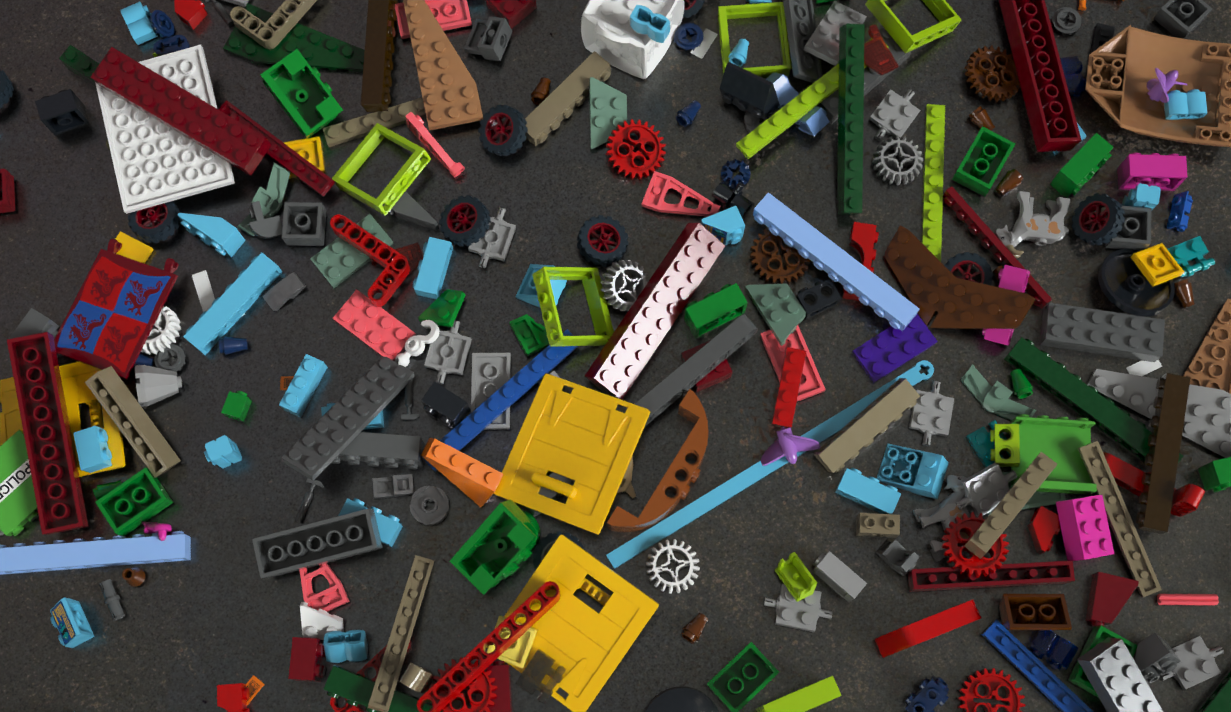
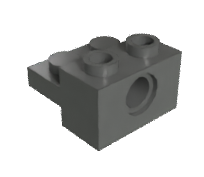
(489, 38)

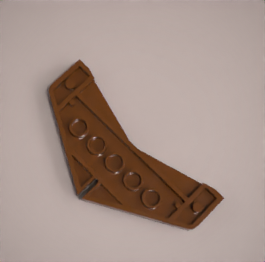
(958, 301)

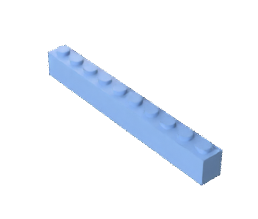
(835, 261)
(94, 553)

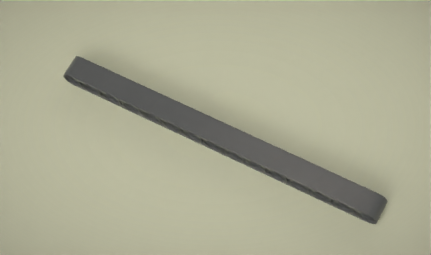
(683, 378)

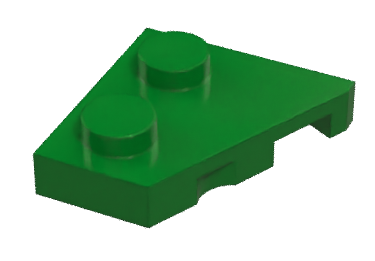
(444, 308)
(529, 334)

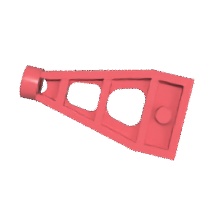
(416, 126)
(657, 191)
(327, 599)

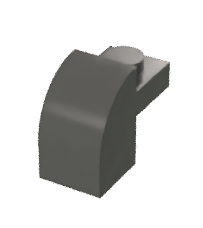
(263, 227)
(897, 556)

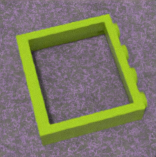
(750, 11)
(906, 41)
(397, 185)
(596, 303)
(805, 698)

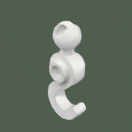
(416, 344)

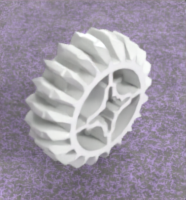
(163, 332)
(664, 567)

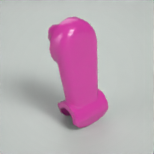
(155, 527)

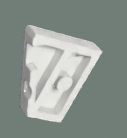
(318, 622)

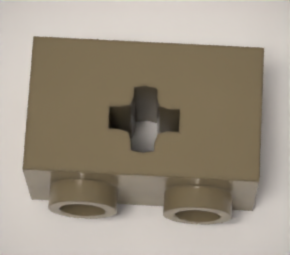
(878, 525)

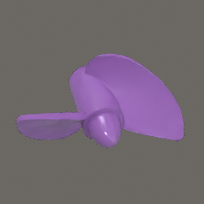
(1159, 87)
(788, 446)

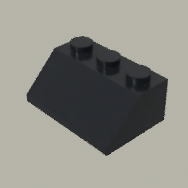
(748, 92)

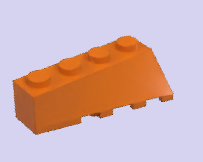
(468, 474)

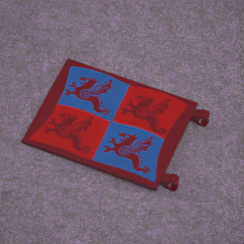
(115, 311)

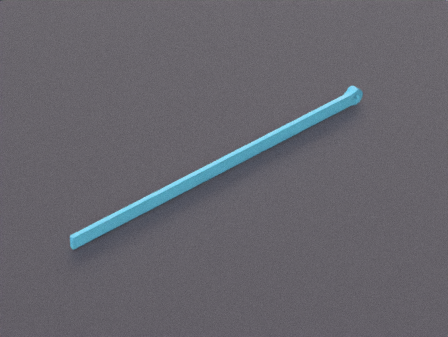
(751, 475)

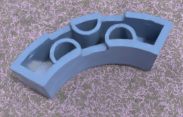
(809, 123)

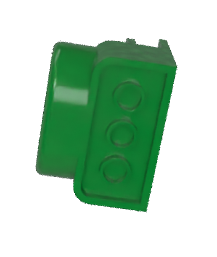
(295, 78)
(498, 546)

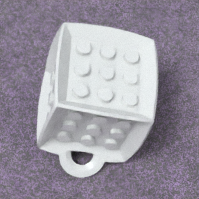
(609, 33)

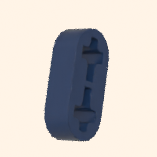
(171, 44)

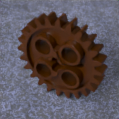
(992, 73)
(764, 259)

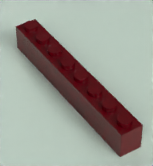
(1006, 576)

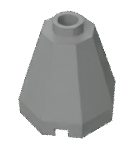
(155, 384)

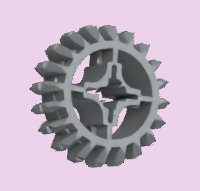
(911, 157)
(617, 274)

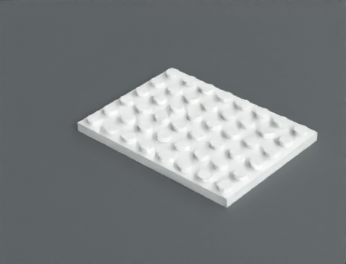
(151, 158)

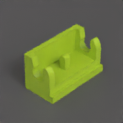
(796, 577)

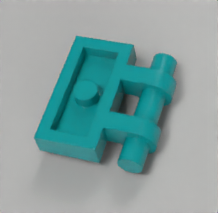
(1189, 251)
(982, 445)

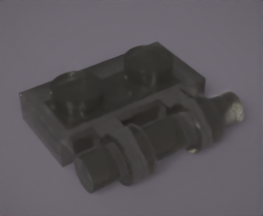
(535, 673)

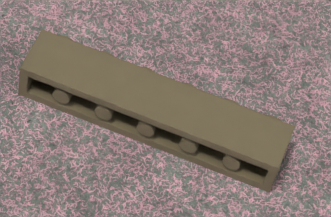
(565, 98)
(132, 421)
(867, 425)
(1010, 505)

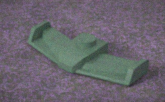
(271, 198)
(994, 397)

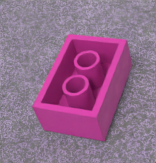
(1153, 170)
(1085, 528)

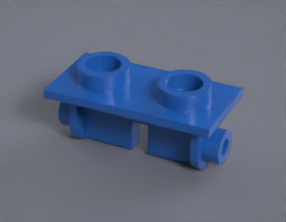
(1180, 204)

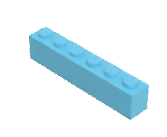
(233, 303)

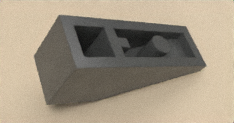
(409, 210)

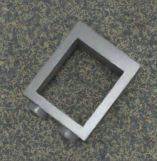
(838, 576)

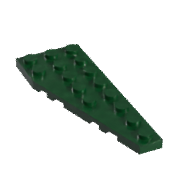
(316, 47)

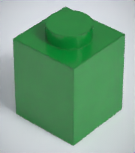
(236, 406)

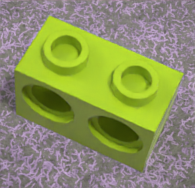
(1010, 445)

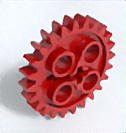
(626, 162)
(973, 564)
(992, 683)
(481, 685)

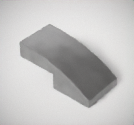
(283, 291)
(392, 486)

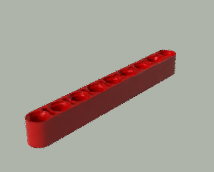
(493, 638)

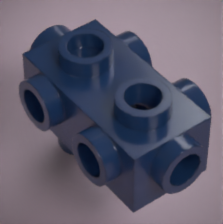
(931, 693)

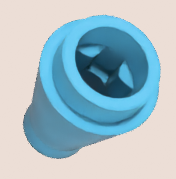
(739, 53)

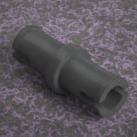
(112, 600)

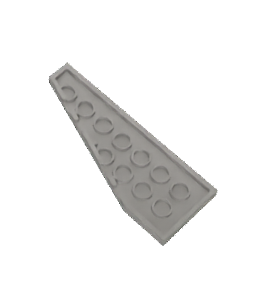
(1206, 413)

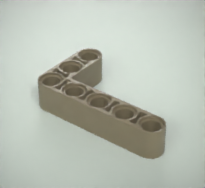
(270, 28)
(421, 680)

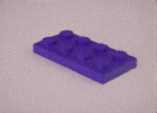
(893, 348)

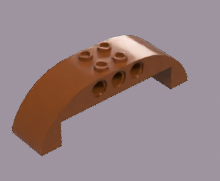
(659, 504)

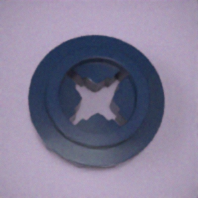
(165, 28)
(693, 30)
(726, 172)

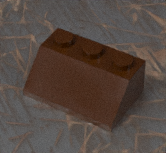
(1034, 612)

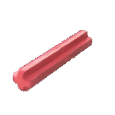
(1187, 599)

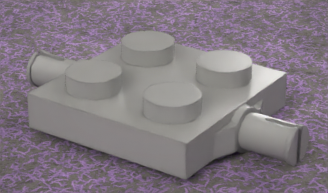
(894, 114)
(496, 240)
(448, 353)
(932, 413)
(985, 489)
(799, 614)
(1196, 663)

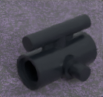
(733, 197)

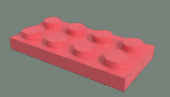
(448, 13)
(373, 326)
(810, 381)

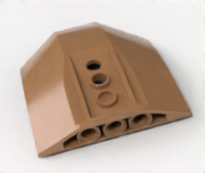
(1128, 61)

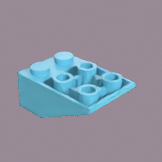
(213, 232)
(913, 470)

